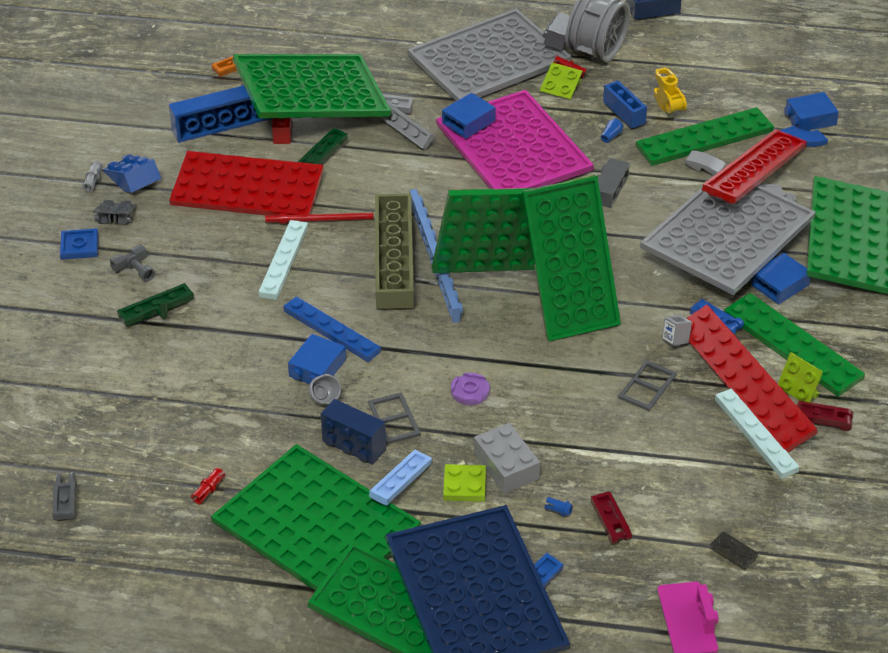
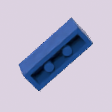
(625, 104)

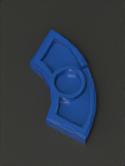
(813, 138)

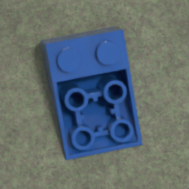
(133, 172)

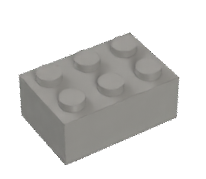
(506, 458)

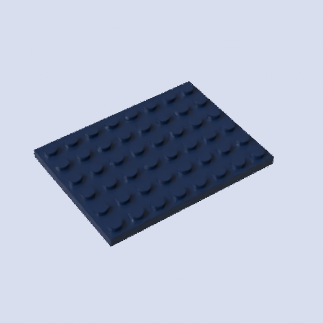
(476, 586)

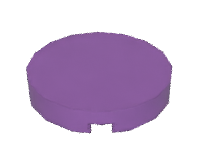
(470, 389)

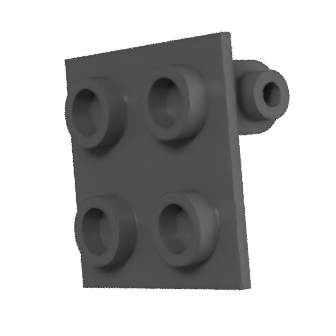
(120, 210)

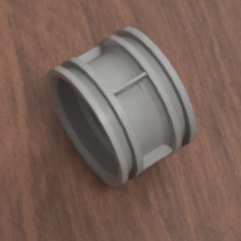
(597, 27)

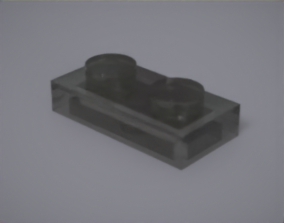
(734, 550)

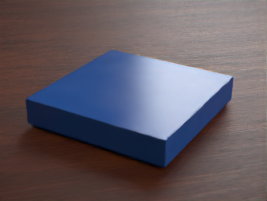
(79, 244)

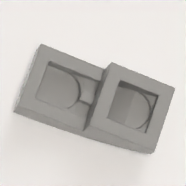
(702, 160)

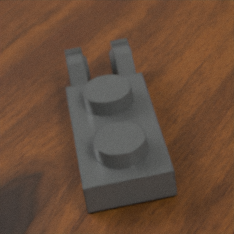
(64, 498)

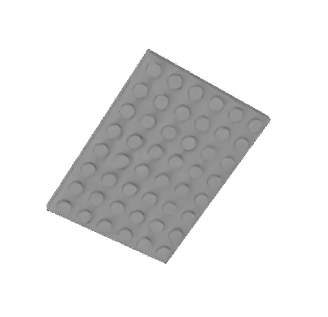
(487, 55)
(727, 240)

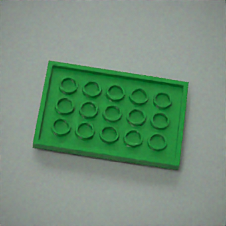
(370, 599)

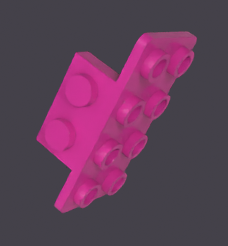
(689, 617)

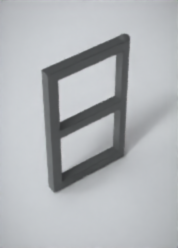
(660, 391)
(407, 414)

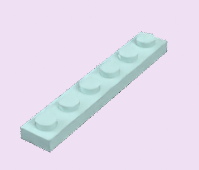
(283, 260)
(757, 434)

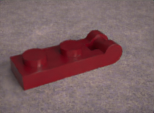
(827, 415)
(611, 517)

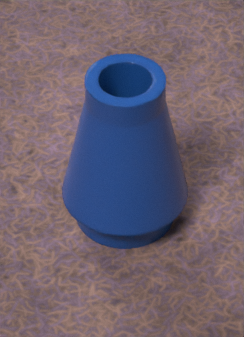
(613, 128)

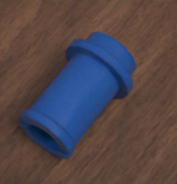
(560, 507)

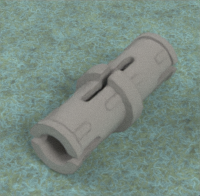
(92, 176)

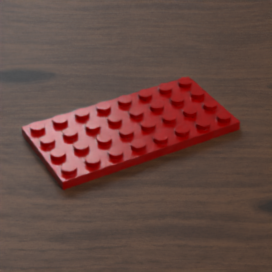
(246, 184)

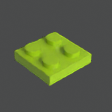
(464, 483)

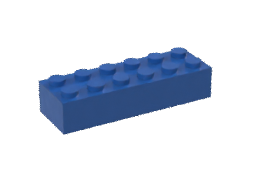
(212, 114)

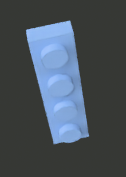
(400, 477)

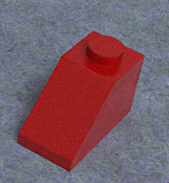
(282, 130)

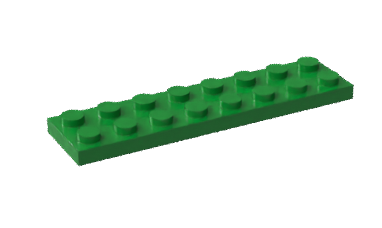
(704, 136)
(787, 337)

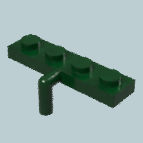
(155, 305)

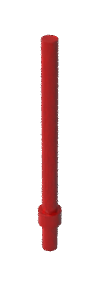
(283, 218)

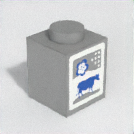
(676, 330)

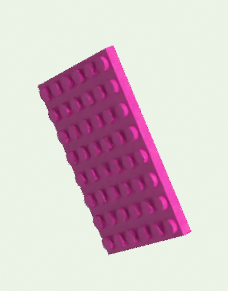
(520, 146)

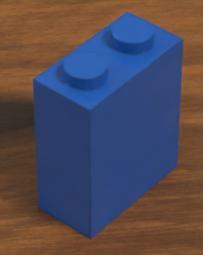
(811, 111)
(468, 115)
(781, 278)
(316, 358)

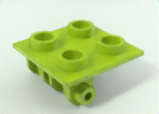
(561, 81)
(800, 378)

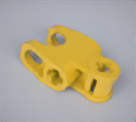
(668, 94)

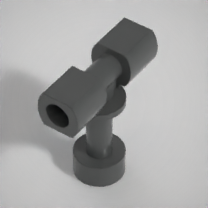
(132, 261)

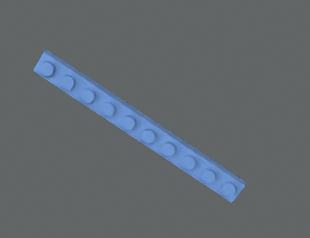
(429, 239)

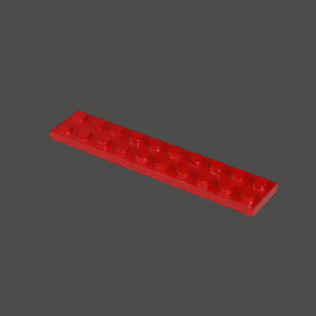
(753, 166)
(748, 379)

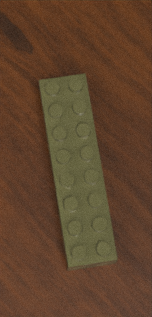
(393, 251)

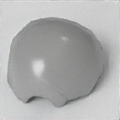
(324, 389)

